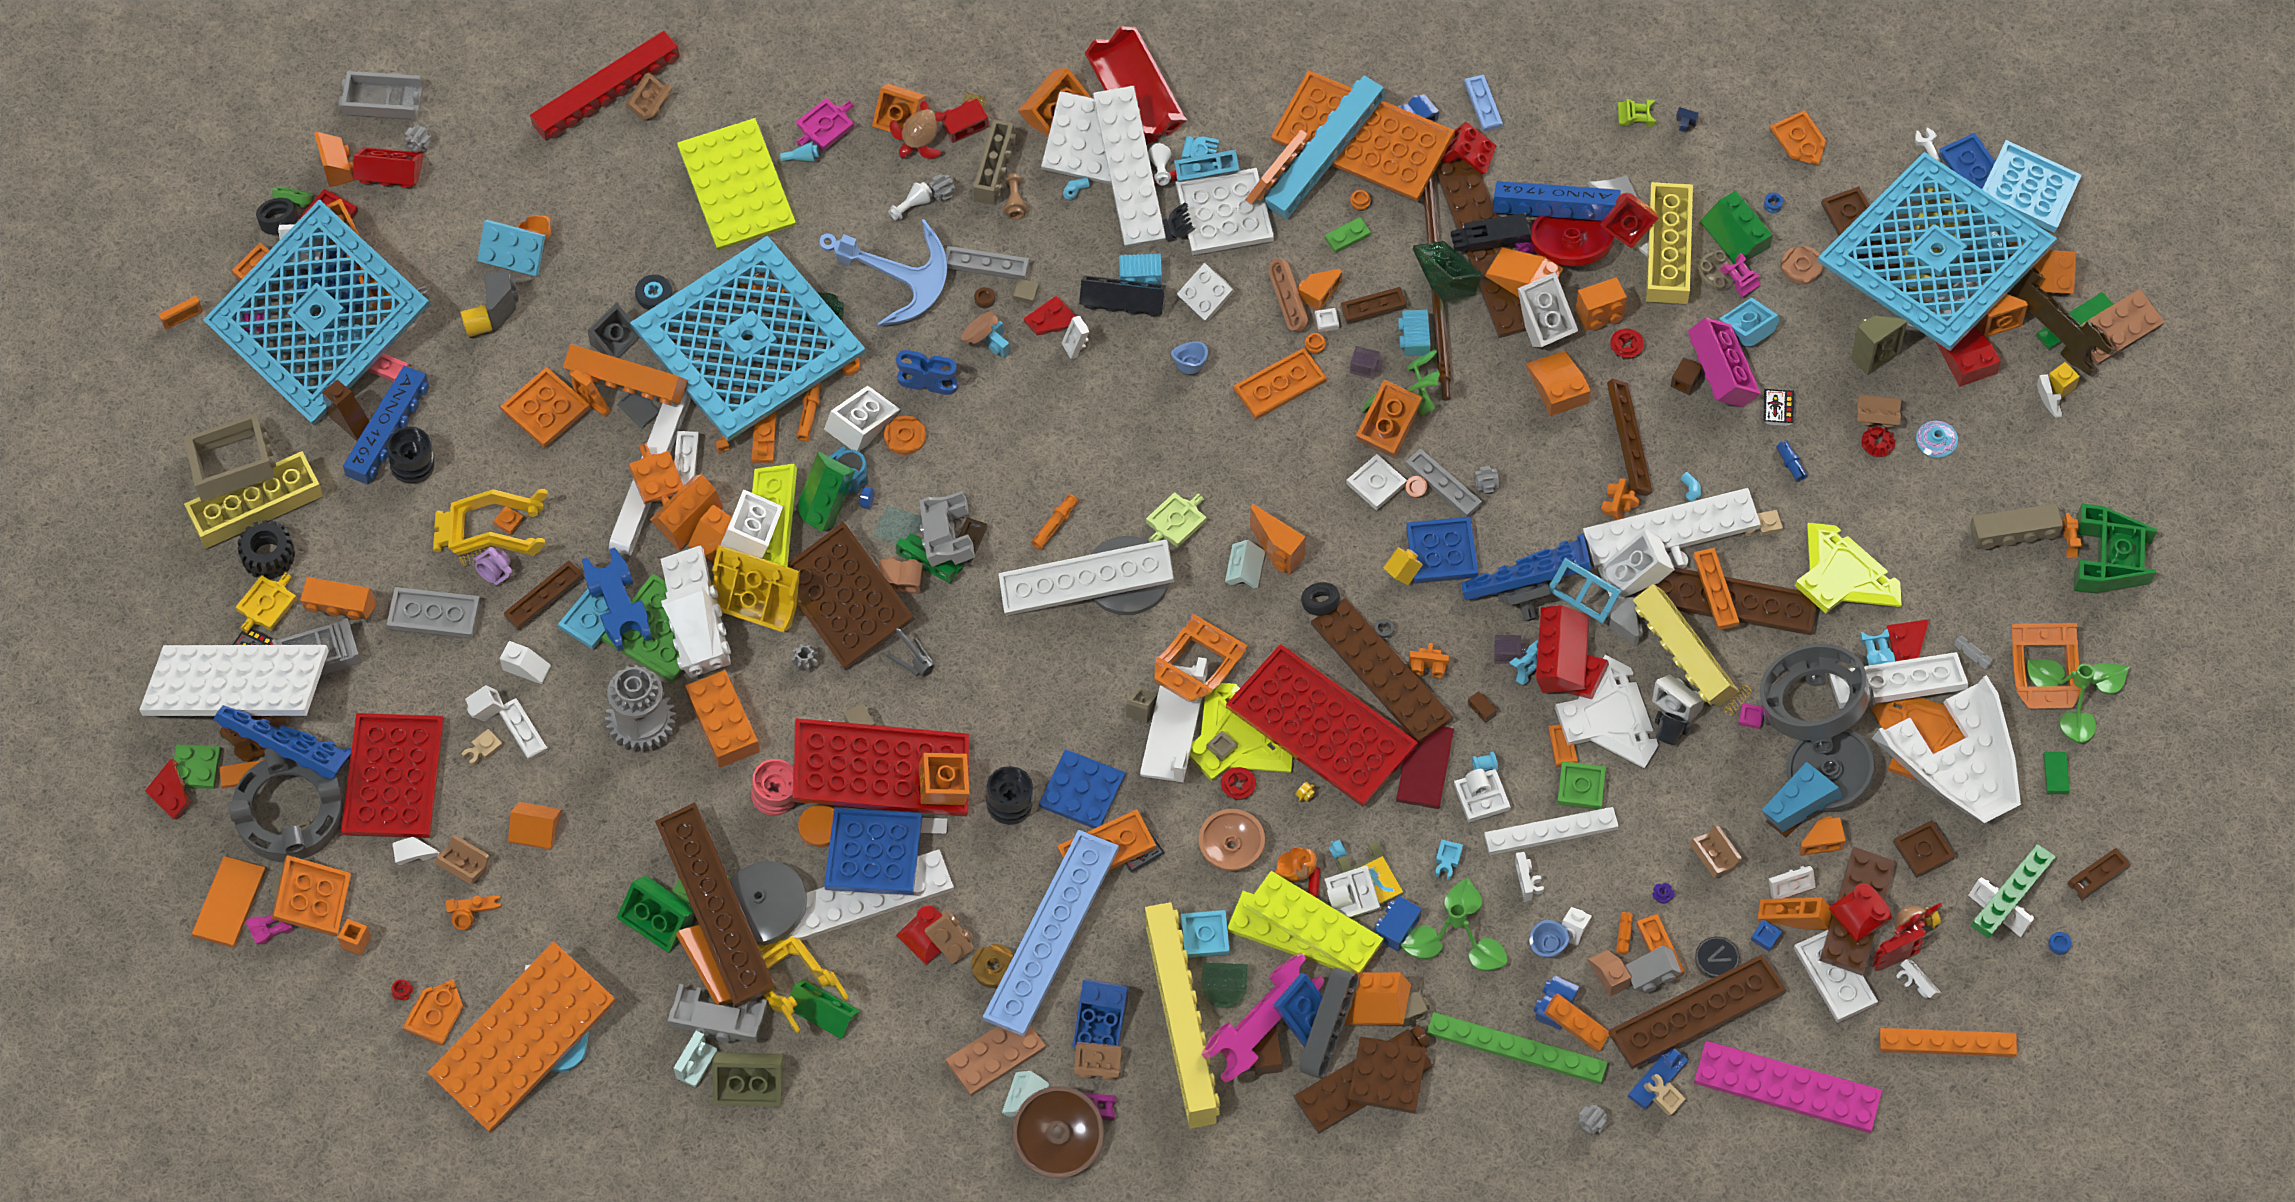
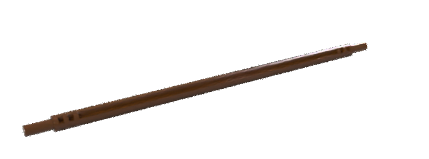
(1438, 304)

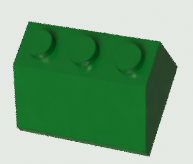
(1736, 228)
(824, 492)
(655, 913)

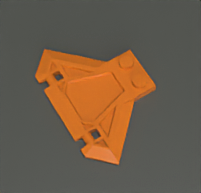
(1930, 719)

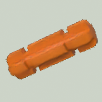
(1624, 933)

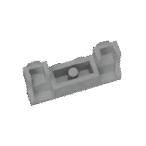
(939, 529)
(716, 1020)

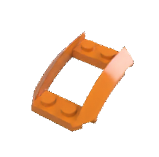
(2045, 635)
(1208, 637)

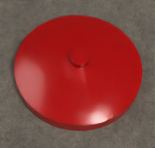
(1570, 240)

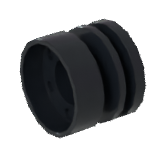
(410, 455)
(1009, 784)

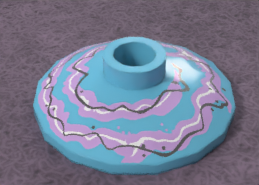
(1937, 446)

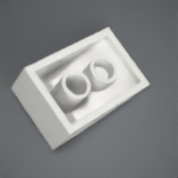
(1546, 311)
(860, 418)
(752, 525)
(1637, 565)

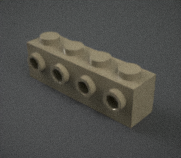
(993, 162)
(2016, 526)

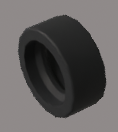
(273, 207)

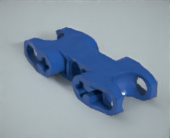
(621, 614)

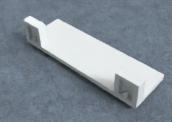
(1172, 731)

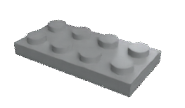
(433, 612)

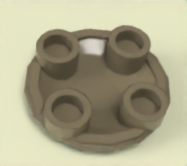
(1710, 271)

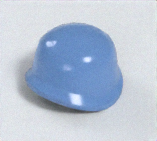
(1190, 357)
(1549, 939)

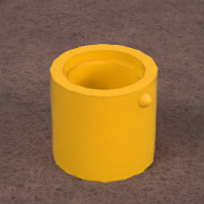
(476, 321)

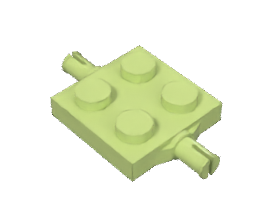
(1176, 519)

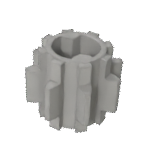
(417, 138)
(942, 187)
(1486, 479)
(804, 651)
(1592, 1119)

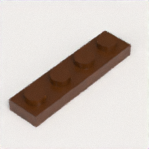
(543, 595)

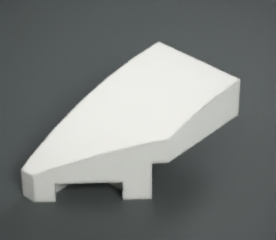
(2050, 400)
(412, 849)

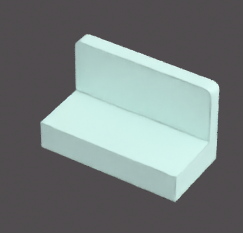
(1245, 564)
(1022, 1087)

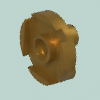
(991, 954)

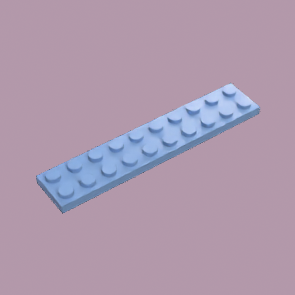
(1050, 933)

